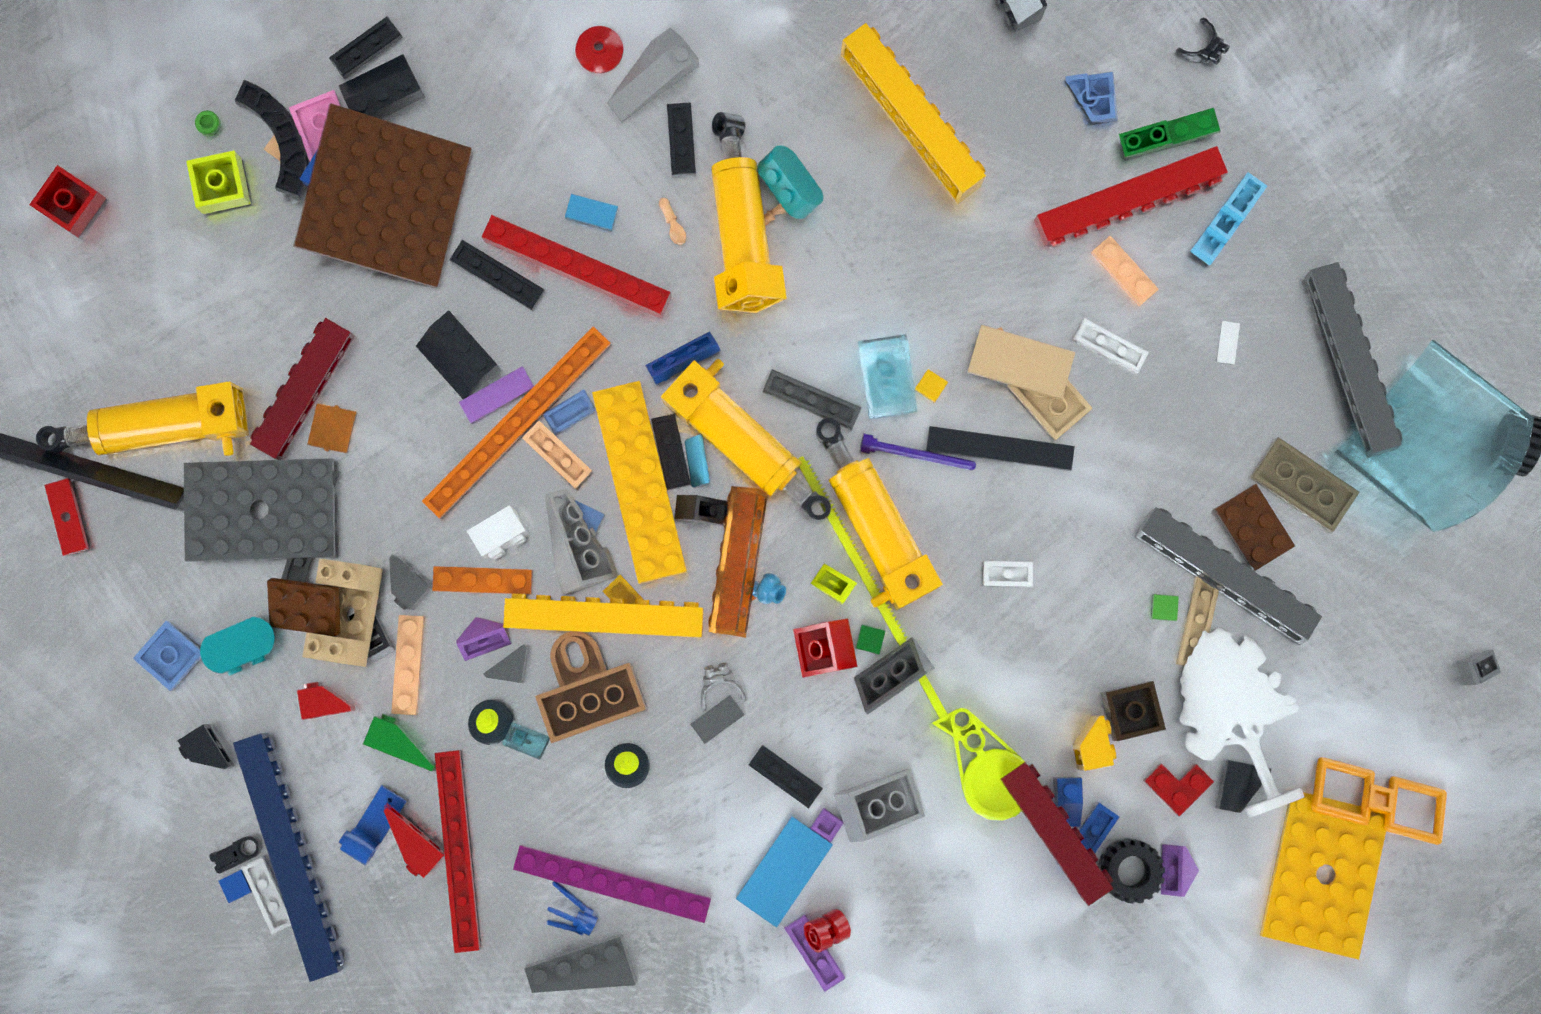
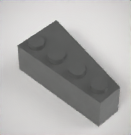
(587, 967)

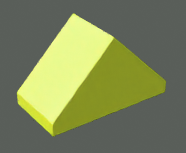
(833, 583)

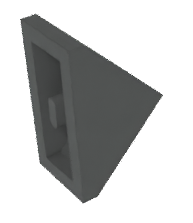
(511, 667)
(1479, 668)

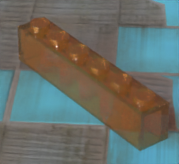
(738, 561)

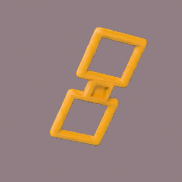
(1379, 800)

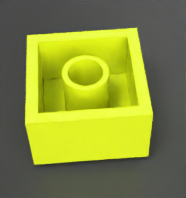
(218, 182)

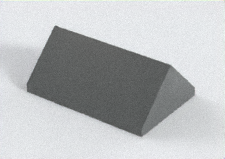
(892, 674)

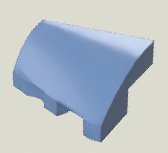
(1096, 95)

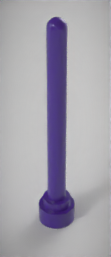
(871, 444)

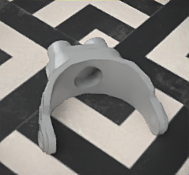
(716, 676)

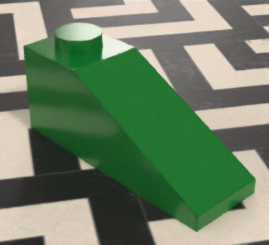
(396, 741)

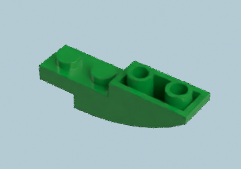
(1170, 133)

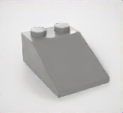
(879, 806)

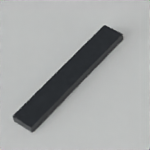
(1000, 448)

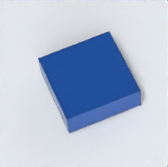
(235, 886)

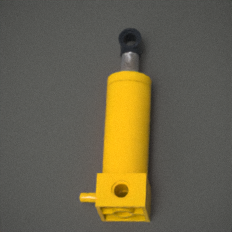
(748, 277)
(158, 422)
(739, 435)
(878, 525)

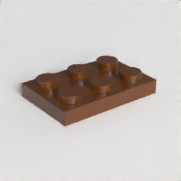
(1254, 527)
(303, 607)

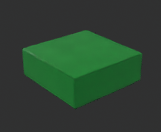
(870, 639)

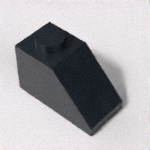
(700, 509)
(204, 748)

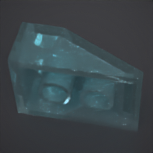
(887, 376)

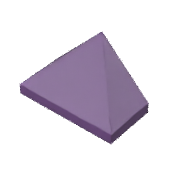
(482, 637)
(1179, 870)

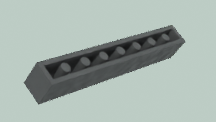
(1353, 360)
(1228, 575)

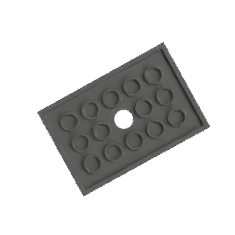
(298, 516)

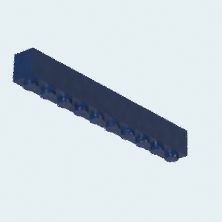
(288, 857)

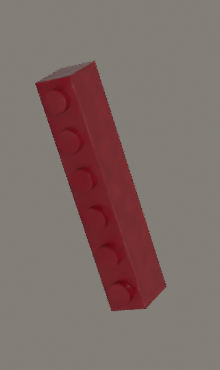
(302, 389)
(1057, 835)

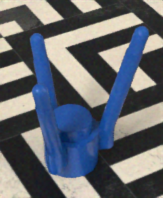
(582, 922)

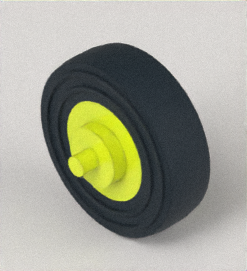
(489, 722)
(627, 765)

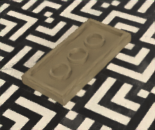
(1304, 484)

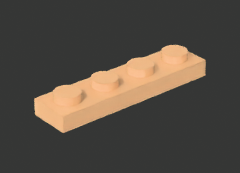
(408, 665)

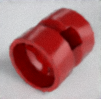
(827, 930)

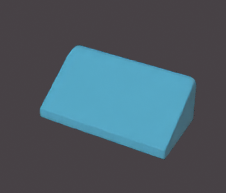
(697, 461)

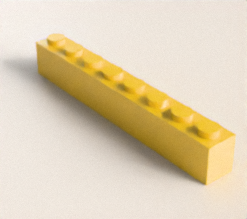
(603, 617)

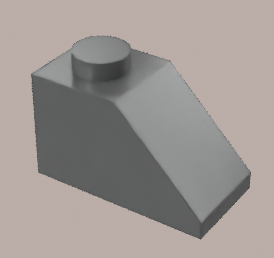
(406, 584)

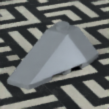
(576, 552)

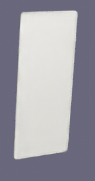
(1228, 342)

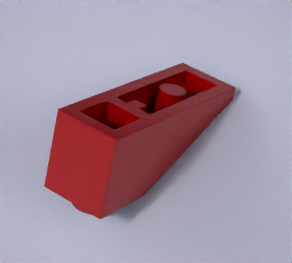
(416, 848)

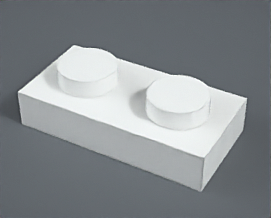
(1007, 574)

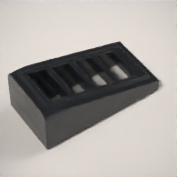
(383, 650)

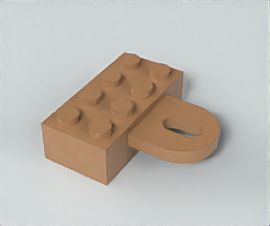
(587, 694)

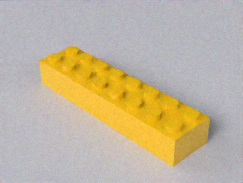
(912, 112)
(639, 482)

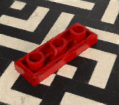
(61, 502)

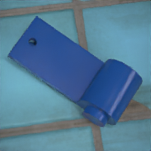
(372, 827)

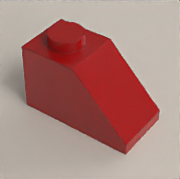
(321, 701)

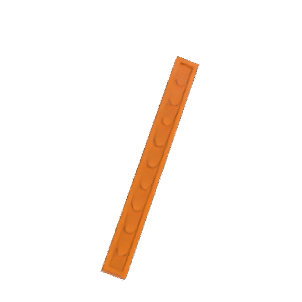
(516, 422)

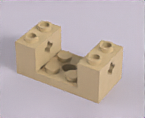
(357, 590)

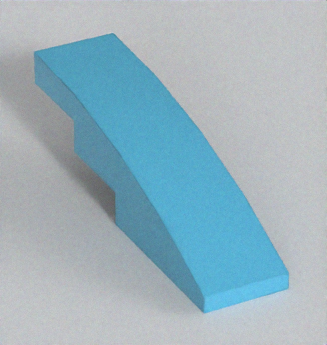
(1228, 218)

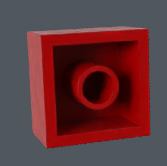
(67, 201)

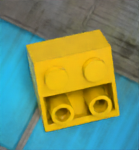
(1092, 745)

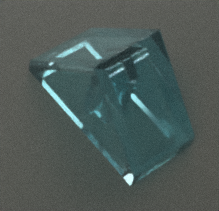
(526, 740)

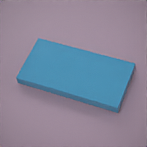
(784, 871)

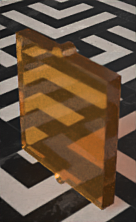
(332, 428)

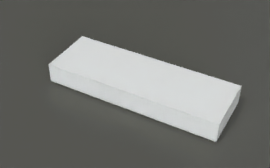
(1110, 346)
(267, 893)

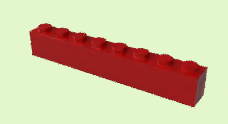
(1131, 196)
(576, 266)

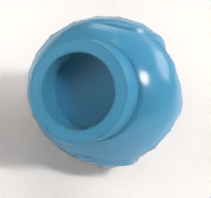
(769, 589)

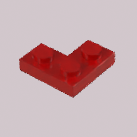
(1178, 793)

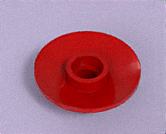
(602, 60)

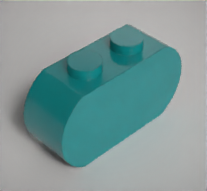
(790, 182)
(237, 646)

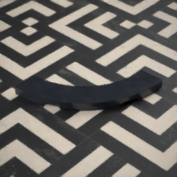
(285, 131)

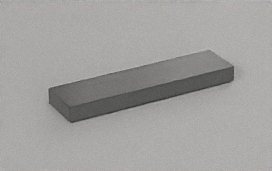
(811, 399)

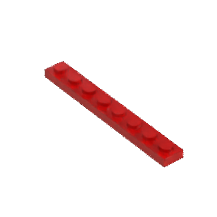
(457, 851)

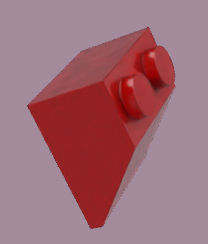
(825, 647)

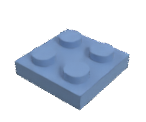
(168, 655)

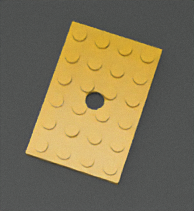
(1315, 913)

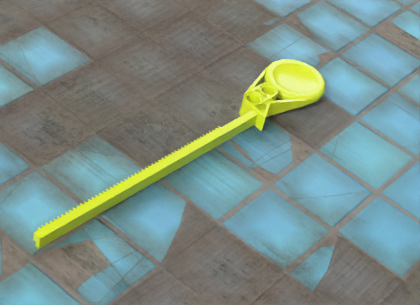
(982, 776)

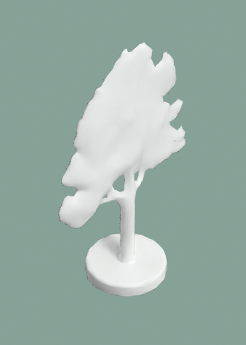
(1228, 690)

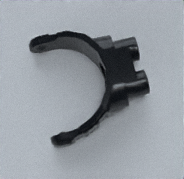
(1212, 52)

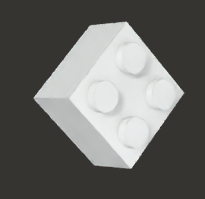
(499, 533)

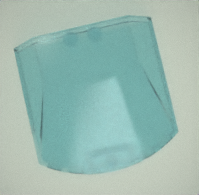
(1456, 445)

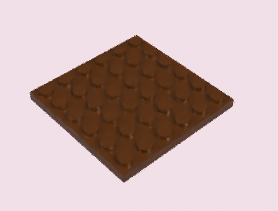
(382, 196)

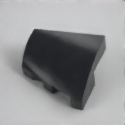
(1238, 786)

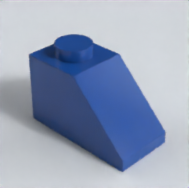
(1069, 795)

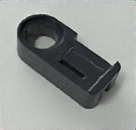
(234, 854)

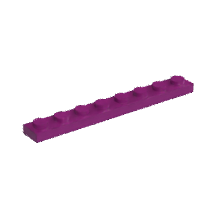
(612, 883)

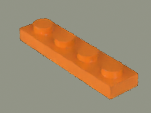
(482, 580)

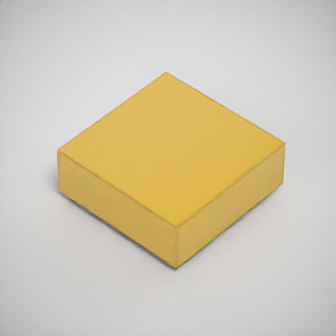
(931, 386)

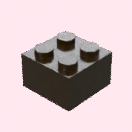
(1133, 711)

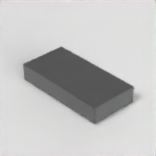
(717, 719)

